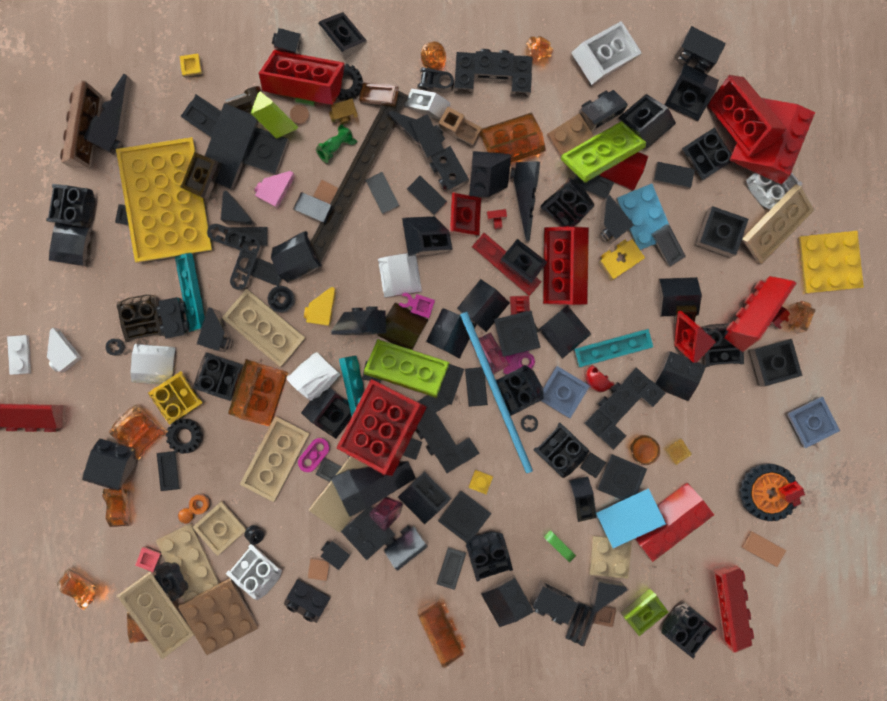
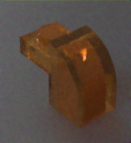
(117, 507)
(77, 587)

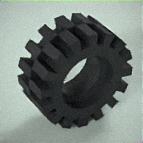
(356, 86)
(173, 441)

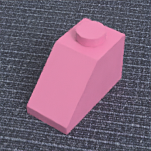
(274, 188)

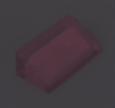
(493, 353)
(386, 513)

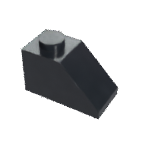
(583, 499)

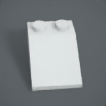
(606, 52)

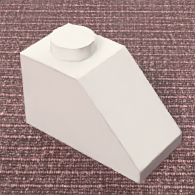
(427, 103)
(61, 352)

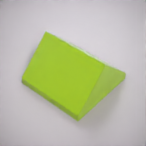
(272, 116)
(644, 612)

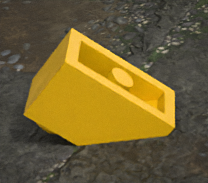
(321, 308)

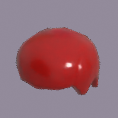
(597, 380)

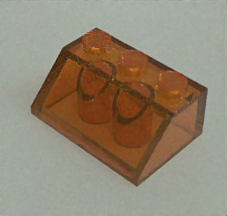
(515, 136)
(257, 392)
(441, 632)

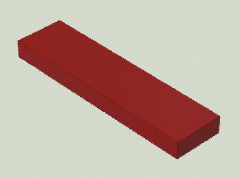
(493, 253)

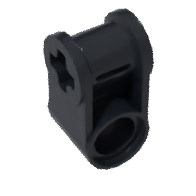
(434, 79)

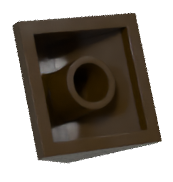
(201, 175)
(403, 327)

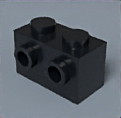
(450, 169)
(173, 318)

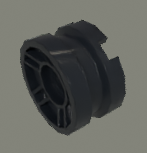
(288, 303)

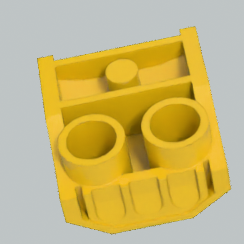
(174, 398)

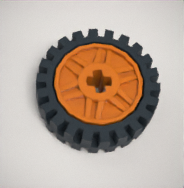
(755, 494)

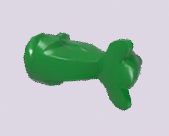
(328, 148)

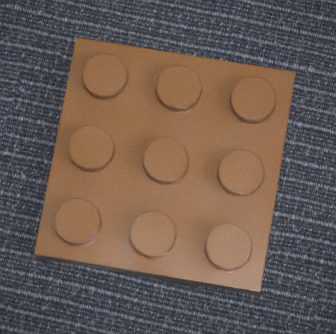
(218, 616)

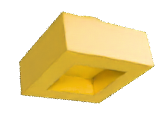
(190, 65)
(480, 481)

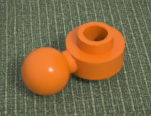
(186, 515)

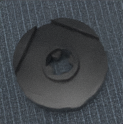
(171, 580)

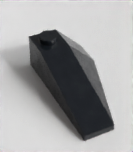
(108, 128)
(525, 182)
(367, 486)

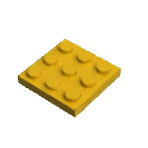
(831, 262)

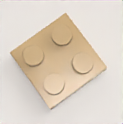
(219, 528)
(609, 560)

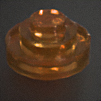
(539, 47)
(433, 55)

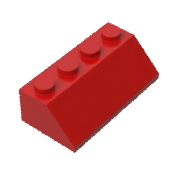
(302, 76)
(746, 115)
(566, 265)
(758, 312)
(31, 417)
(683, 514)
(733, 608)

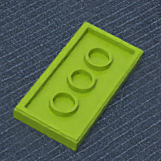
(603, 151)
(406, 368)

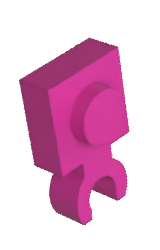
(420, 305)

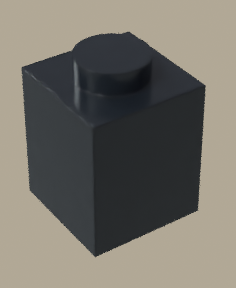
(287, 41)
(335, 554)

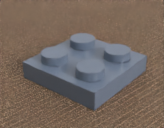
(564, 392)
(813, 422)

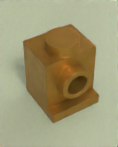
(343, 112)

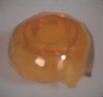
(645, 450)

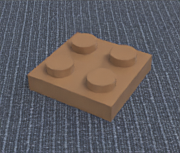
(570, 134)

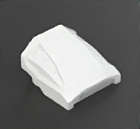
(770, 192)
(399, 275)
(152, 364)
(313, 376)
(255, 573)

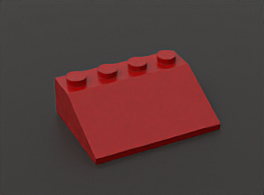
(779, 159)
(381, 427)

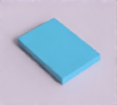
(630, 518)

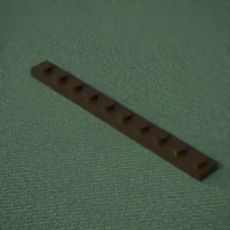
(356, 177)

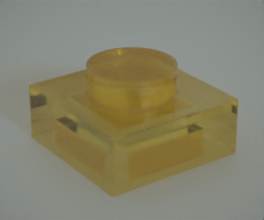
(678, 451)

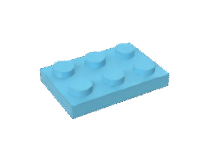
(645, 213)

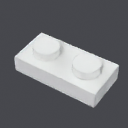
(19, 355)

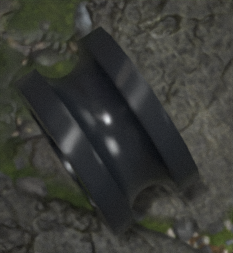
(120, 344)
(528, 429)
(254, 539)

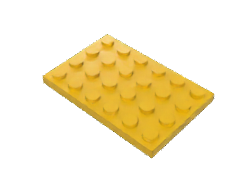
(159, 213)

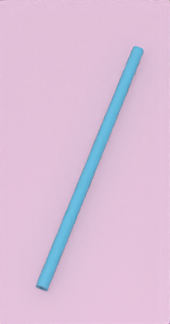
(496, 392)

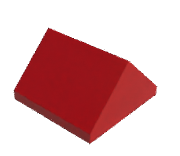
(628, 171)
(465, 215)
(691, 338)

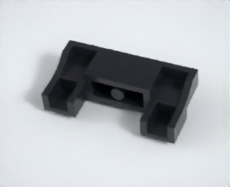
(494, 66)
(618, 403)
(439, 439)

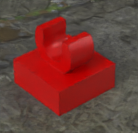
(497, 217)
(519, 304)
(781, 316)
(792, 493)

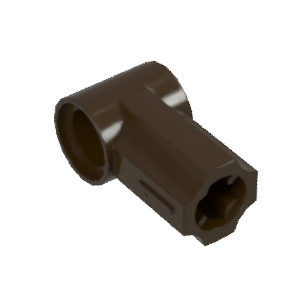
(246, 100)

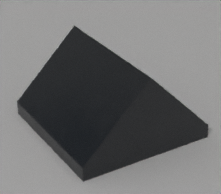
(342, 34)
(233, 213)
(523, 261)
(678, 292)
(483, 305)
(449, 333)
(605, 591)

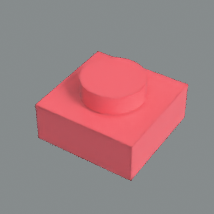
(148, 559)

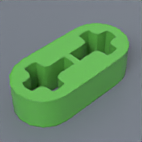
(559, 546)

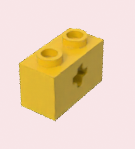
(629, 251)

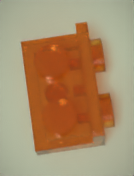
(803, 319)

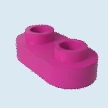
(313, 454)

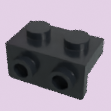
(306, 601)

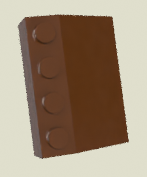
(84, 106)

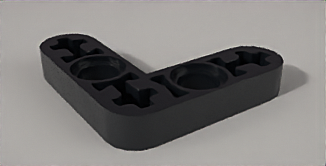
(244, 252)

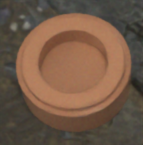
(299, 114)

